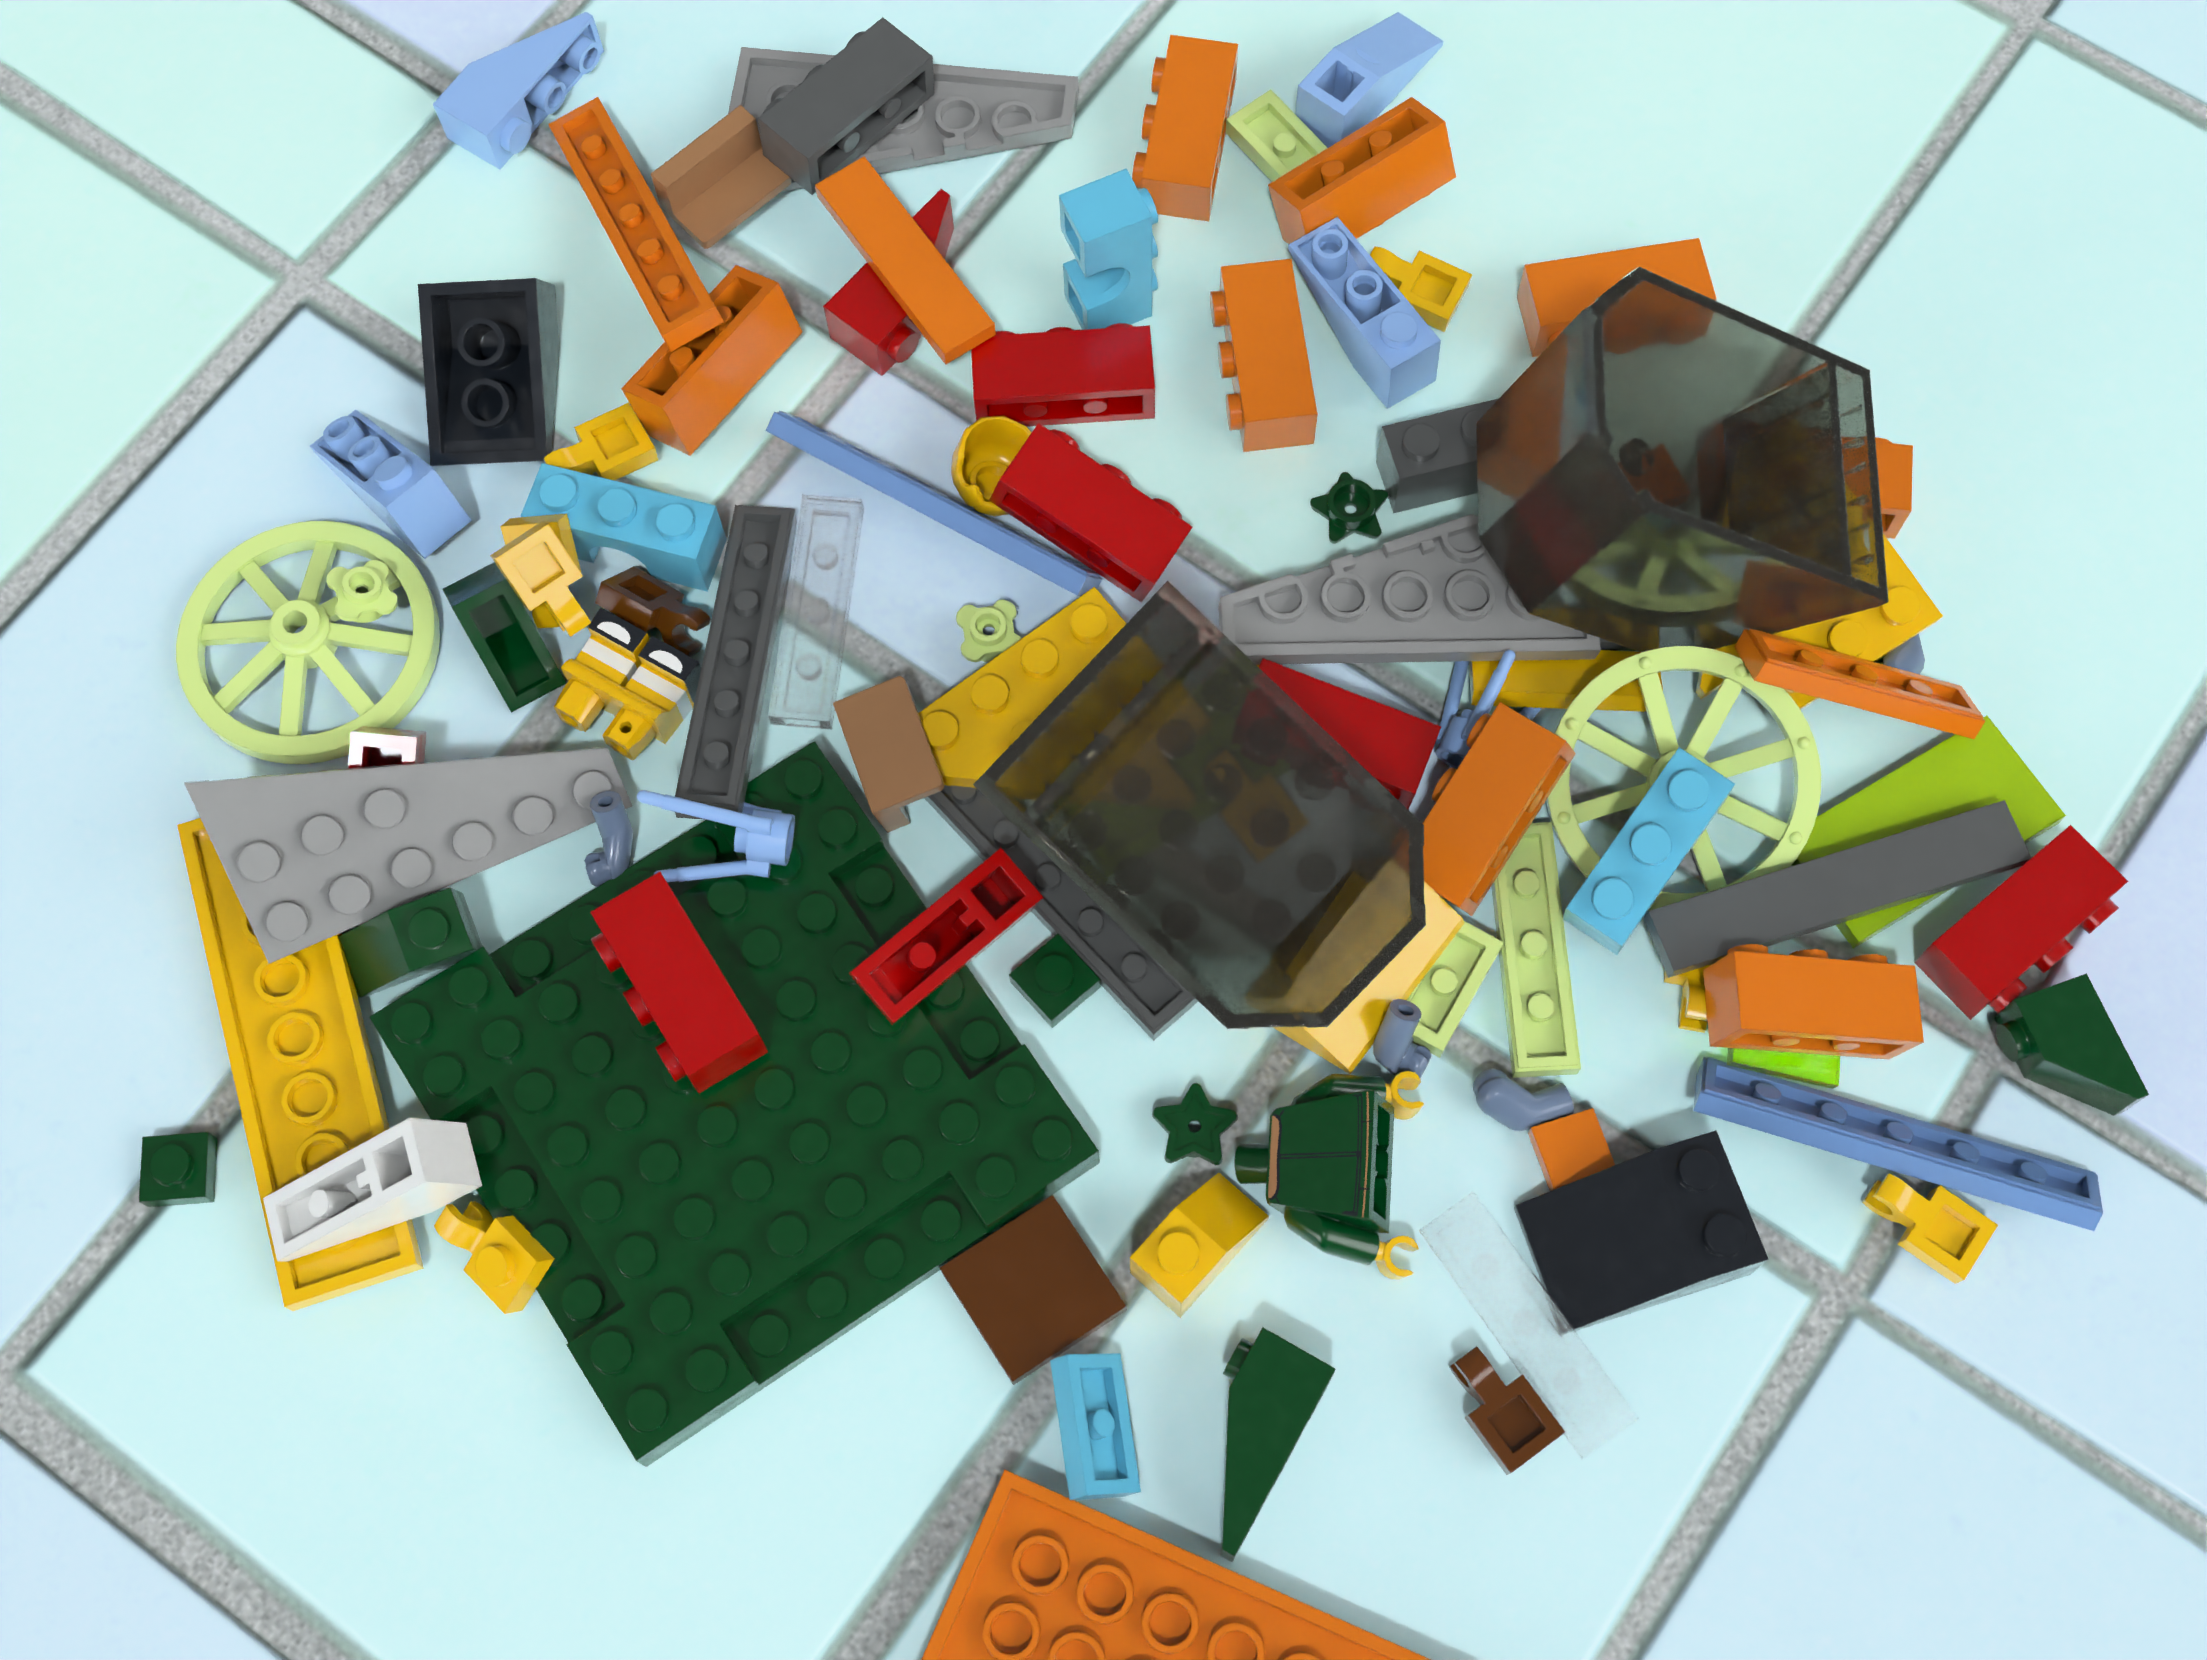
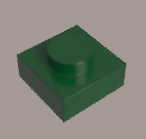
(1055, 980)
(178, 1169)

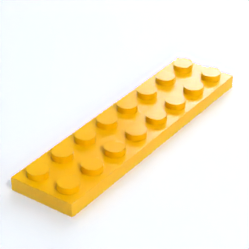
(297, 1073)

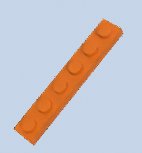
(636, 225)

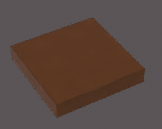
(1033, 1289)

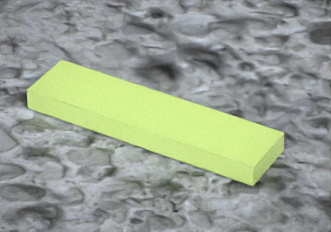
(1535, 960)

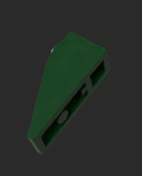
(1266, 1414)

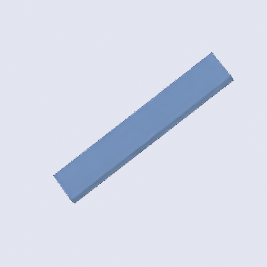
(933, 503)
(1899, 1143)

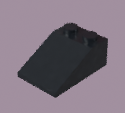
(489, 369)
(1642, 1232)

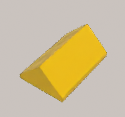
(1355, 1029)

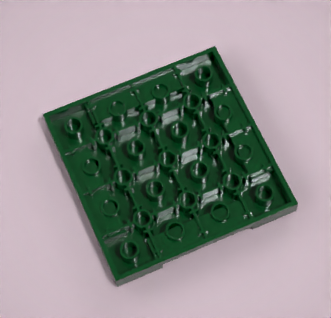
(786, 1202)

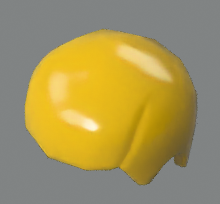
(983, 457)

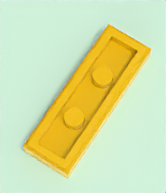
(1555, 682)

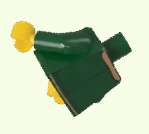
(1334, 1165)

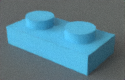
(1095, 1426)

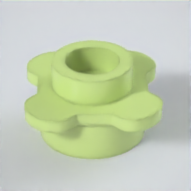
(362, 606)
(973, 620)

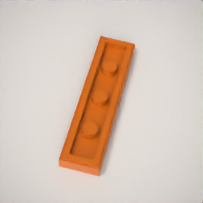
(905, 260)
(1858, 683)

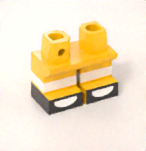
(631, 677)

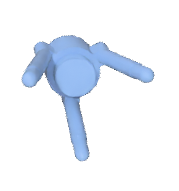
(1454, 729)
(760, 833)

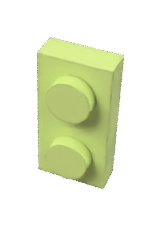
(1272, 135)
(1452, 985)

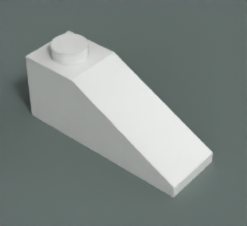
(373, 1187)

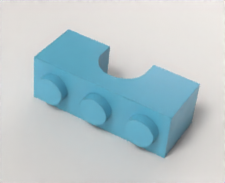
(1113, 248)
(667, 533)
(1648, 851)

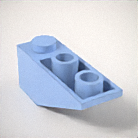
(1363, 77)
(511, 91)
(1368, 313)
(392, 482)

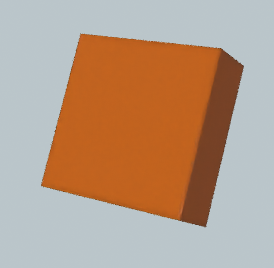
(1570, 1148)

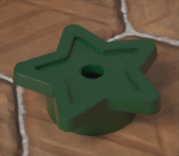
(1350, 493)
(1185, 1143)

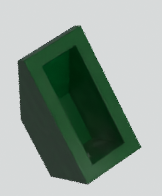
(504, 636)
(410, 941)
(2070, 1046)

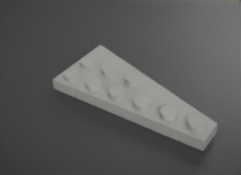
(966, 117)
(1408, 602)
(355, 842)

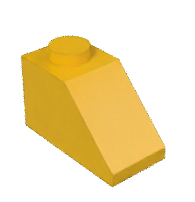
(1196, 1243)

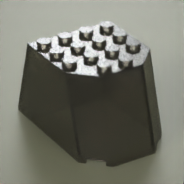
(1682, 475)
(1217, 823)

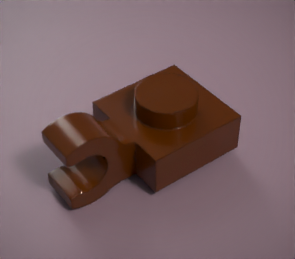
(652, 604)
(1510, 1418)

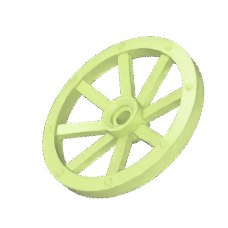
(306, 649)
(1645, 666)

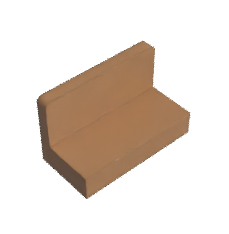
(718, 179)
(889, 749)

